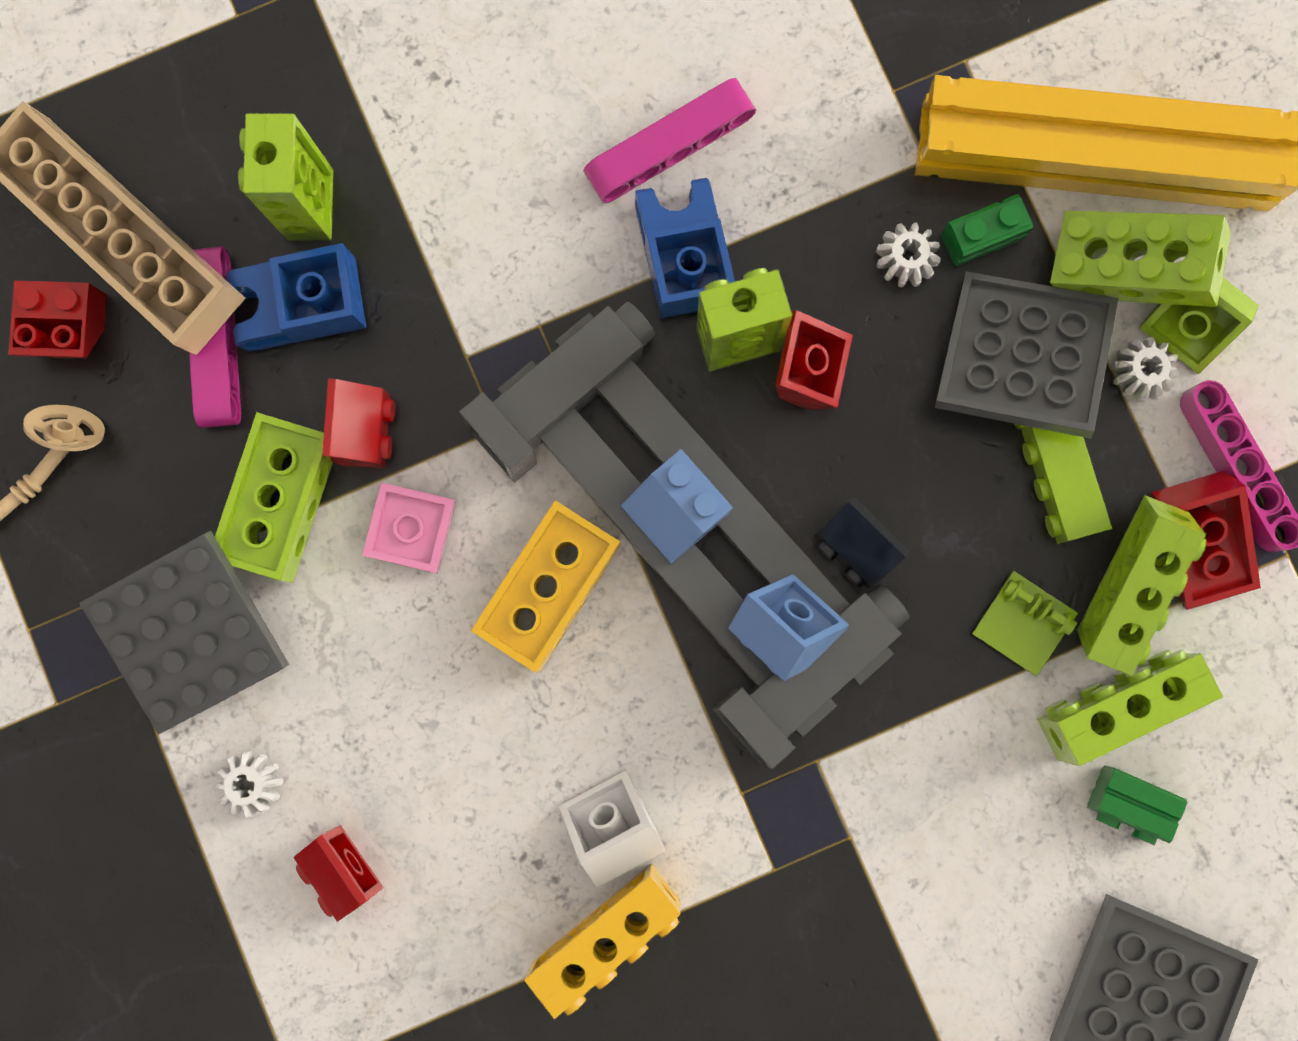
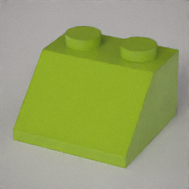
(1201, 331)

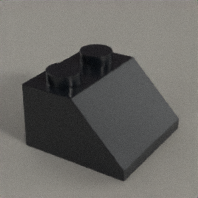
(860, 544)

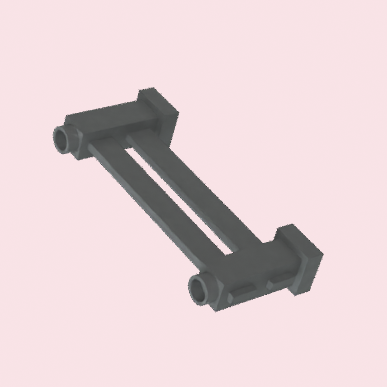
(543, 407)

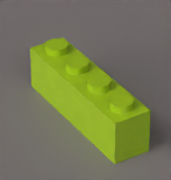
(1065, 483)

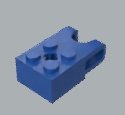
(679, 241)
(299, 297)

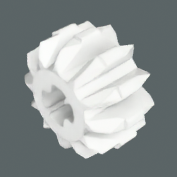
(917, 266)
(1159, 370)
(243, 797)

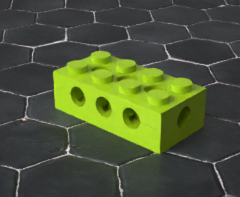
(286, 176)
(1155, 277)
(742, 318)
(256, 481)
(1140, 585)
(1128, 707)

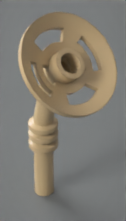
(60, 437)

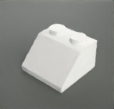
(611, 829)

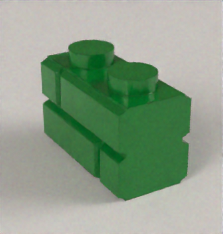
(987, 230)
(1137, 804)

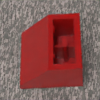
(56, 319)

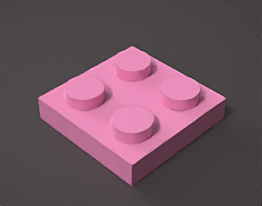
(409, 528)

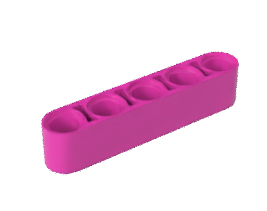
(669, 140)
(216, 365)
(1241, 445)

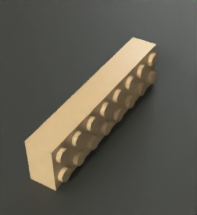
(113, 231)

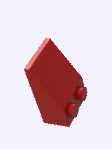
(1229, 558)

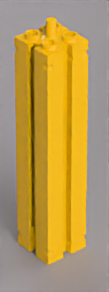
(1108, 143)

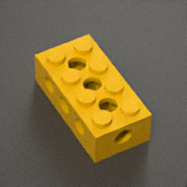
(520, 590)
(564, 988)

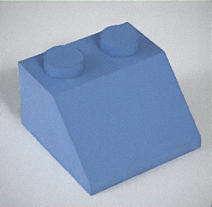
(676, 506)
(787, 626)

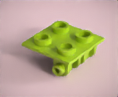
(1025, 623)

